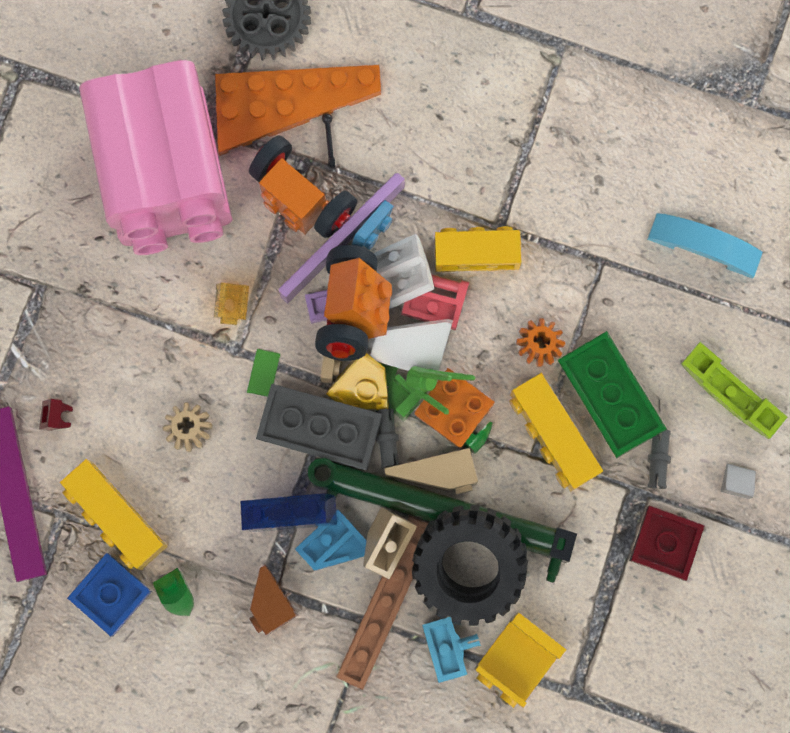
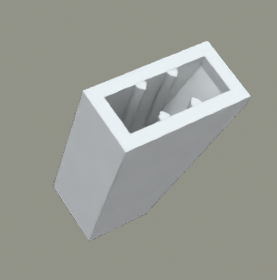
(412, 345)

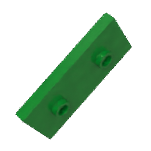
(612, 394)

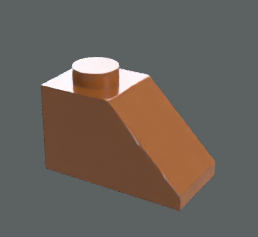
(269, 604)

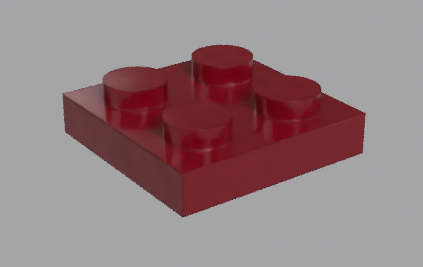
(667, 543)

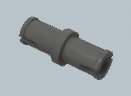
(387, 439)
(659, 460)

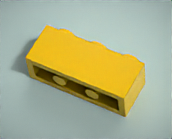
(477, 249)

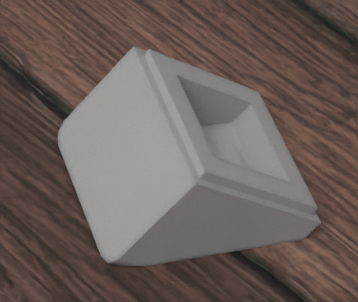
(738, 481)

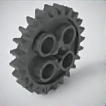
(263, 39)

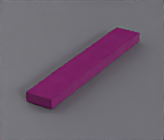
(17, 505)

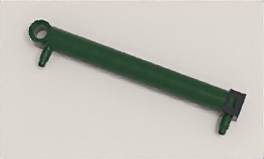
(427, 505)

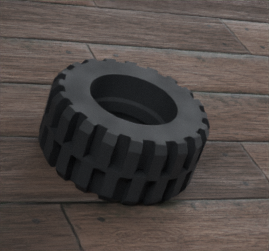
(459, 600)

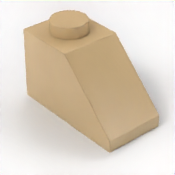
(387, 542)

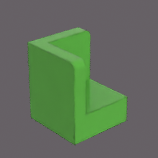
(402, 398)

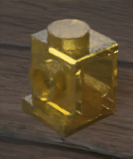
(238, 295)

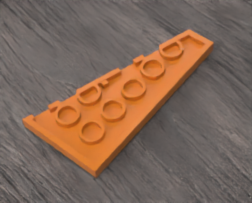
(276, 101)

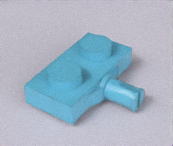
(447, 648)

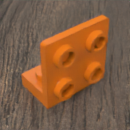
(465, 406)

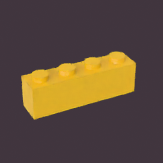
(555, 432)
(113, 514)

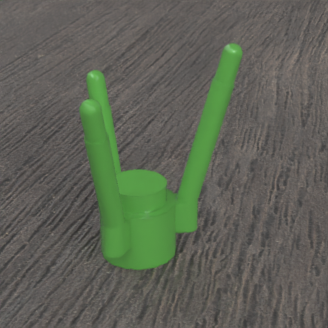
(426, 379)

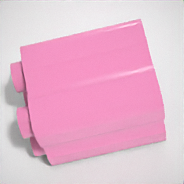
(156, 156)

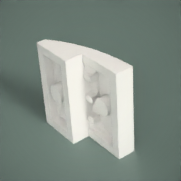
(406, 269)

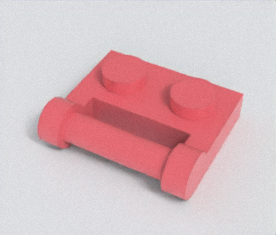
(435, 306)

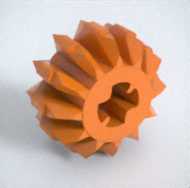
(532, 348)

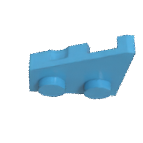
(377, 223)
(332, 544)

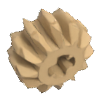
(180, 420)

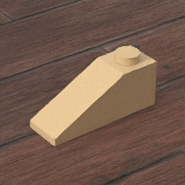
(441, 472)

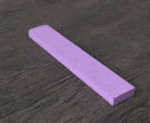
(341, 237)

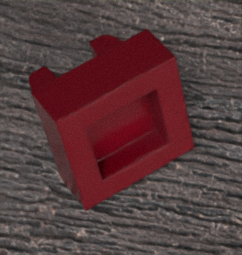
(51, 415)

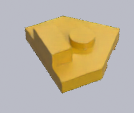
(361, 385)

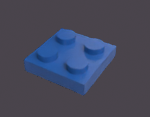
(109, 594)

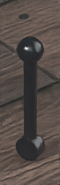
(327, 119)

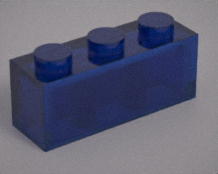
(288, 512)

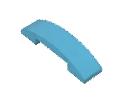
(706, 242)

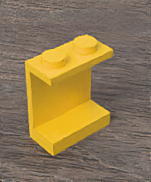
(518, 660)

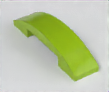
(732, 393)

